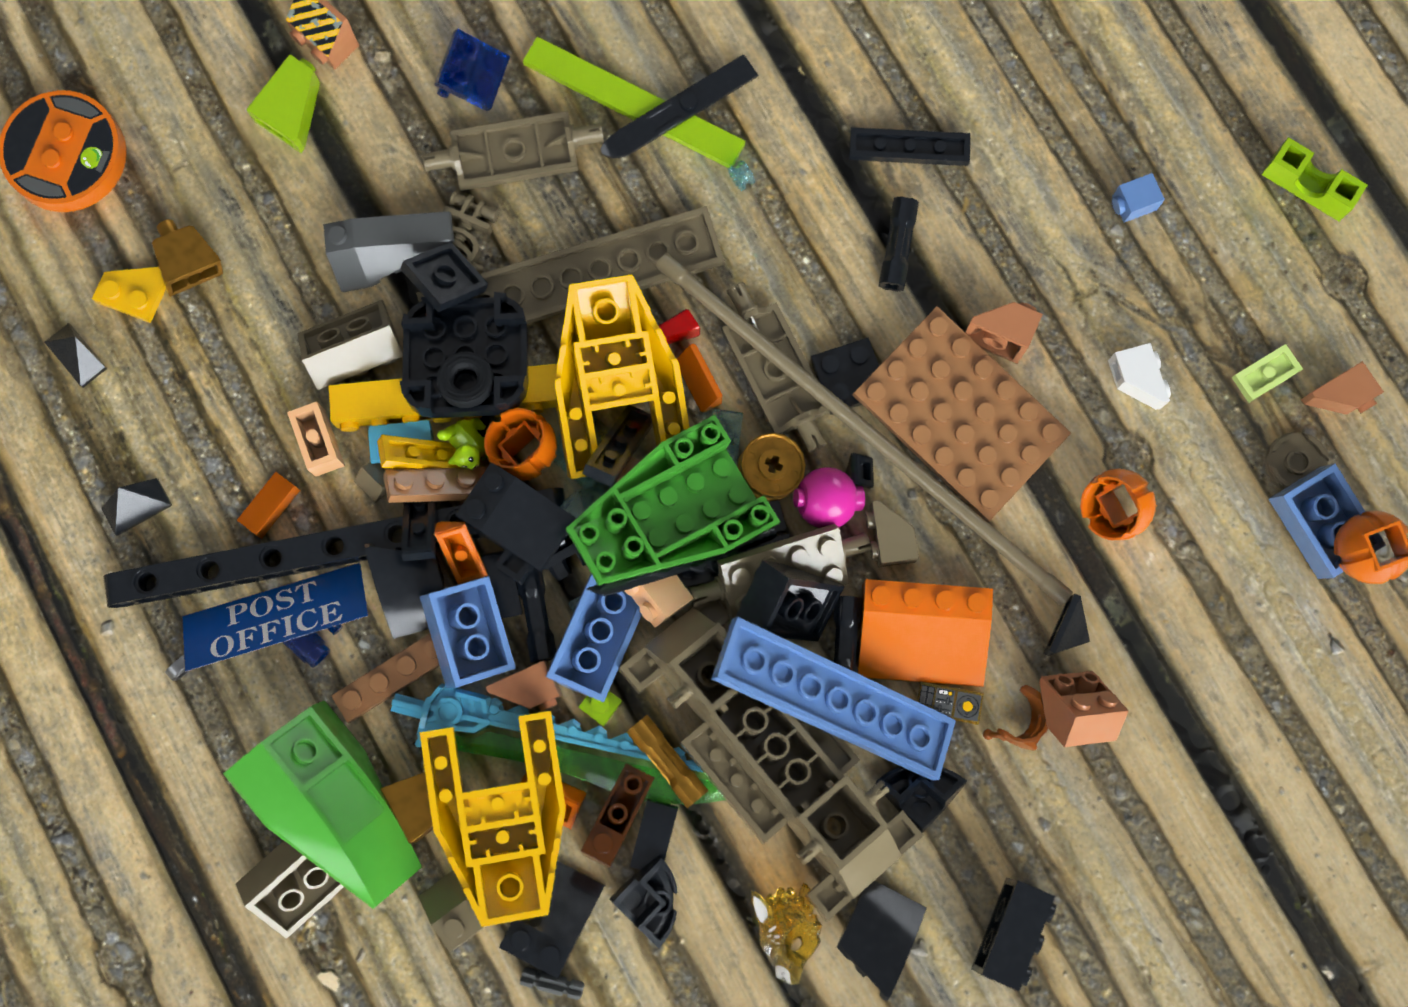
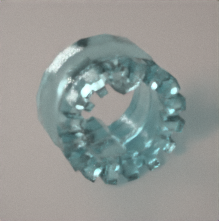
(742, 175)

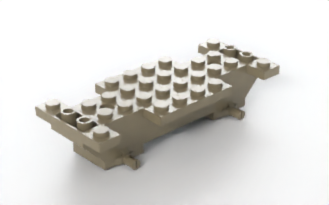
(774, 764)

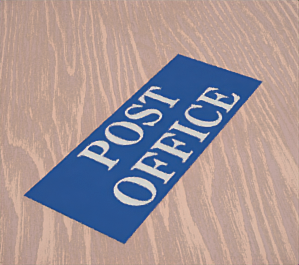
(273, 616)

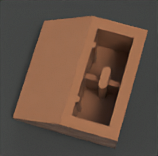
(1081, 709)

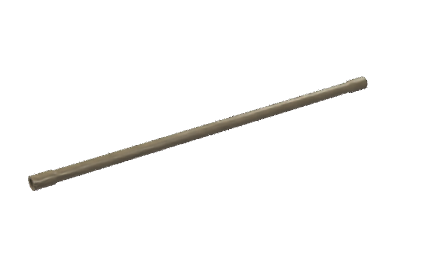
(1047, 582)

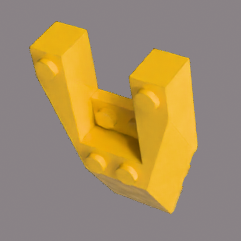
(613, 359)
(500, 837)

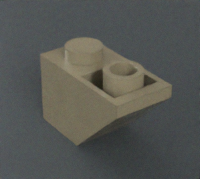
(893, 536)

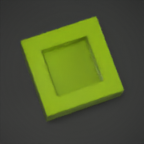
(600, 710)

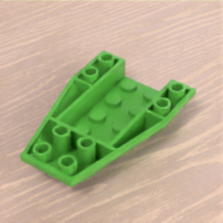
(672, 509)
(327, 803)

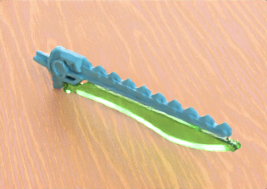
(475, 712)

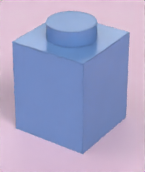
(1137, 198)

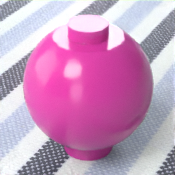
(828, 497)

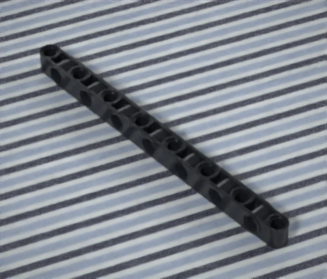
(252, 562)

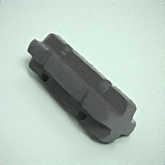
(551, 984)

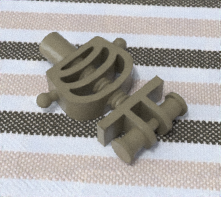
(466, 222)

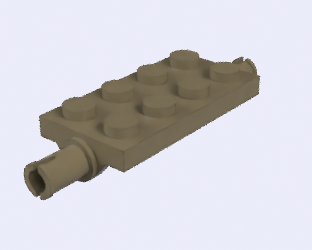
(513, 150)
(779, 397)
(814, 552)

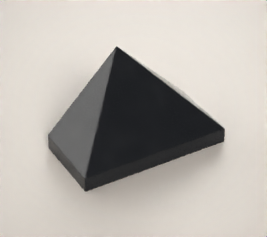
(75, 355)
(135, 504)
(1070, 628)

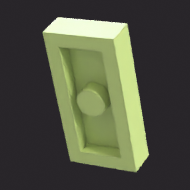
(1267, 373)

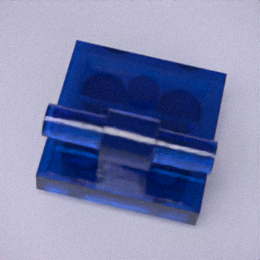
(471, 70)

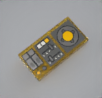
(953, 702)

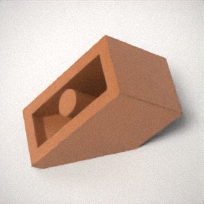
(1346, 392)
(528, 688)

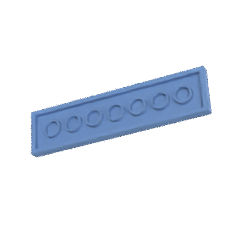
(833, 699)

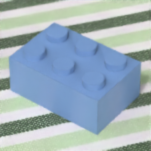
(1314, 513)
(467, 632)

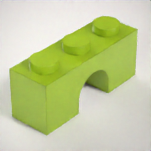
(1329, 193)

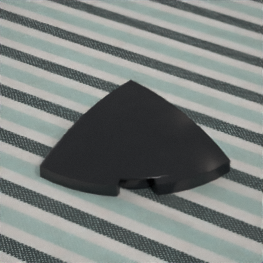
(919, 796)
(649, 900)

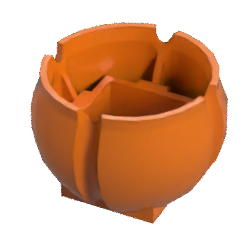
(513, 433)
(1105, 511)
(1358, 554)

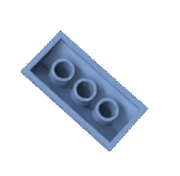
(595, 642)

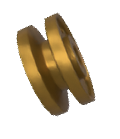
(787, 462)

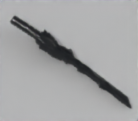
(697, 566)

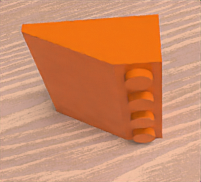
(924, 632)

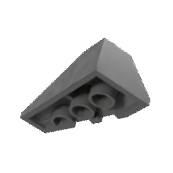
(374, 247)

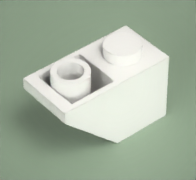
(1139, 375)

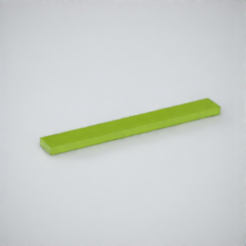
(629, 100)

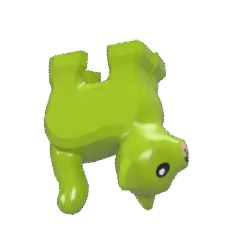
(466, 441)

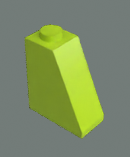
(288, 102)

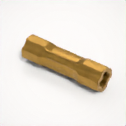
(667, 761)

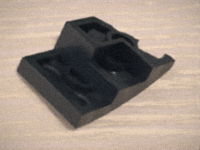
(400, 585)
(881, 935)

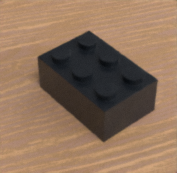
(1014, 934)

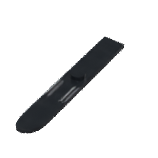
(679, 108)

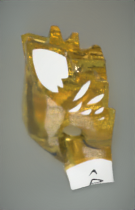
(781, 923)

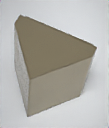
(371, 481)

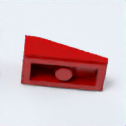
(680, 327)

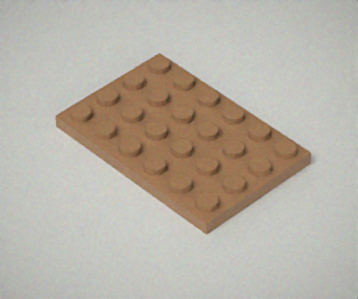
(961, 414)

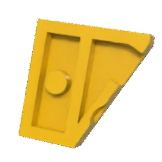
(132, 291)

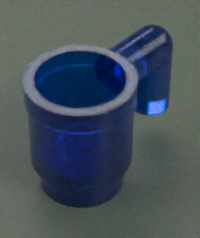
(311, 647)

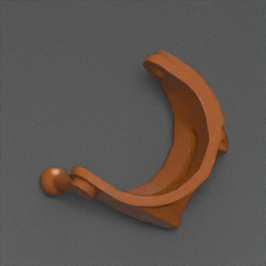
(1036, 728)

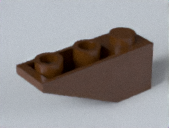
(617, 816)

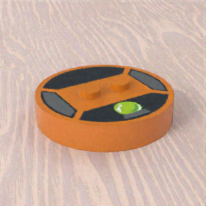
(62, 151)

